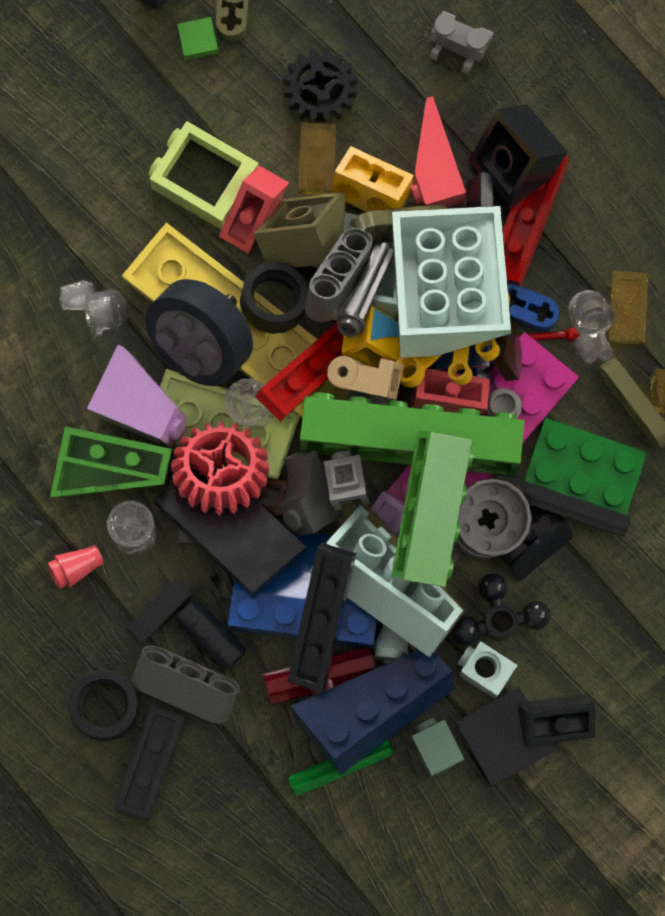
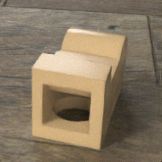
(356, 377)

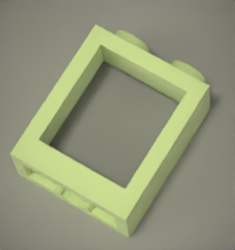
(177, 142)

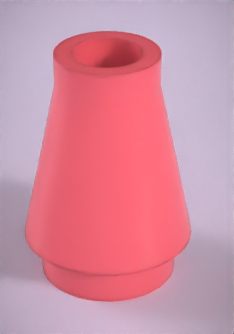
(73, 566)

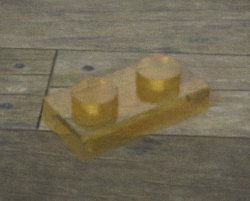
(316, 158)
(629, 306)

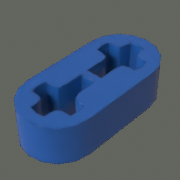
(534, 301)

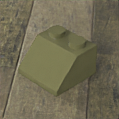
(302, 230)

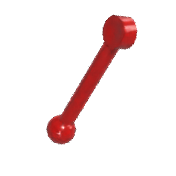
(571, 335)

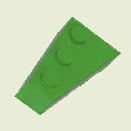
(107, 463)

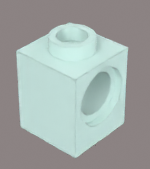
(502, 665)

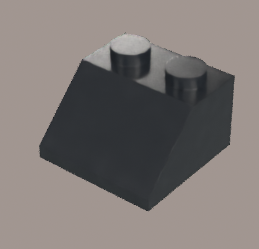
(517, 153)

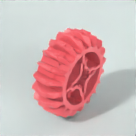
(209, 451)

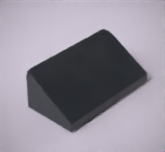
(546, 536)
(557, 719)

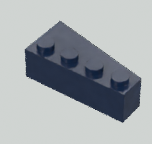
(373, 707)

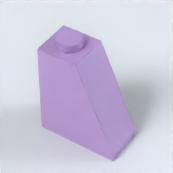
(136, 402)

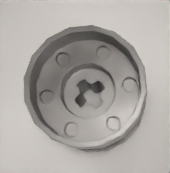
(509, 514)

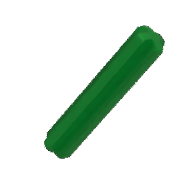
(325, 773)

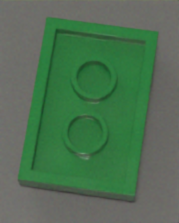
(585, 466)

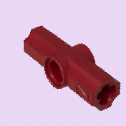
(343, 668)

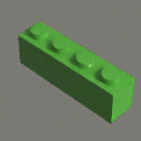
(432, 508)

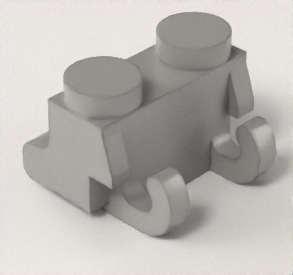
(459, 39)

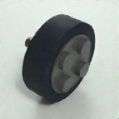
(199, 332)

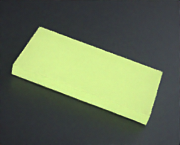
(207, 404)

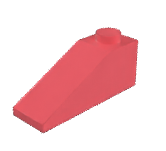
(435, 170)

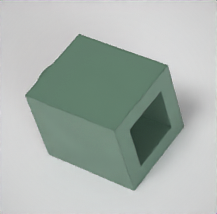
(436, 746)

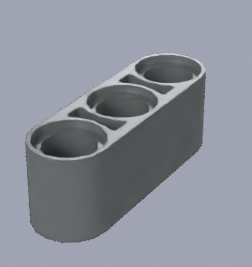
(338, 275)
(185, 684)

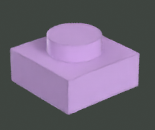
(389, 511)

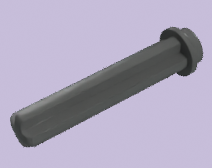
(352, 320)

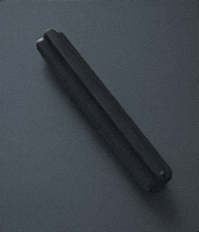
(571, 507)

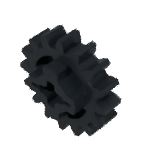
(332, 82)

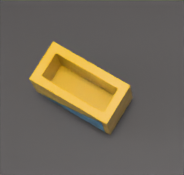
(377, 340)

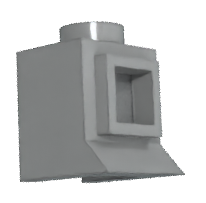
(346, 479)

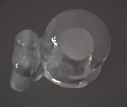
(102, 308)
(591, 319)

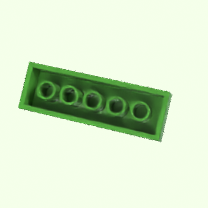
(390, 431)

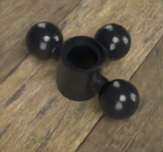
(493, 589)

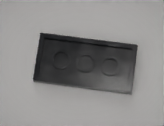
(244, 544)

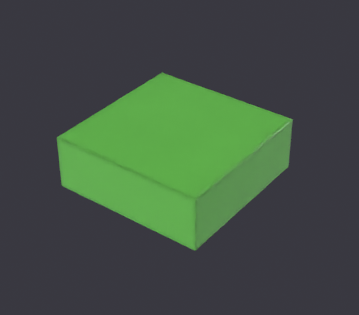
(197, 38)

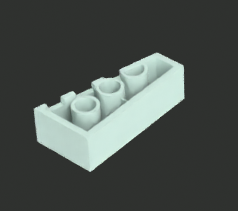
(409, 608)

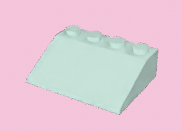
(449, 279)

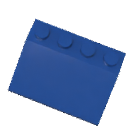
(280, 604)

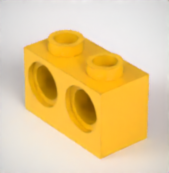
(371, 182)

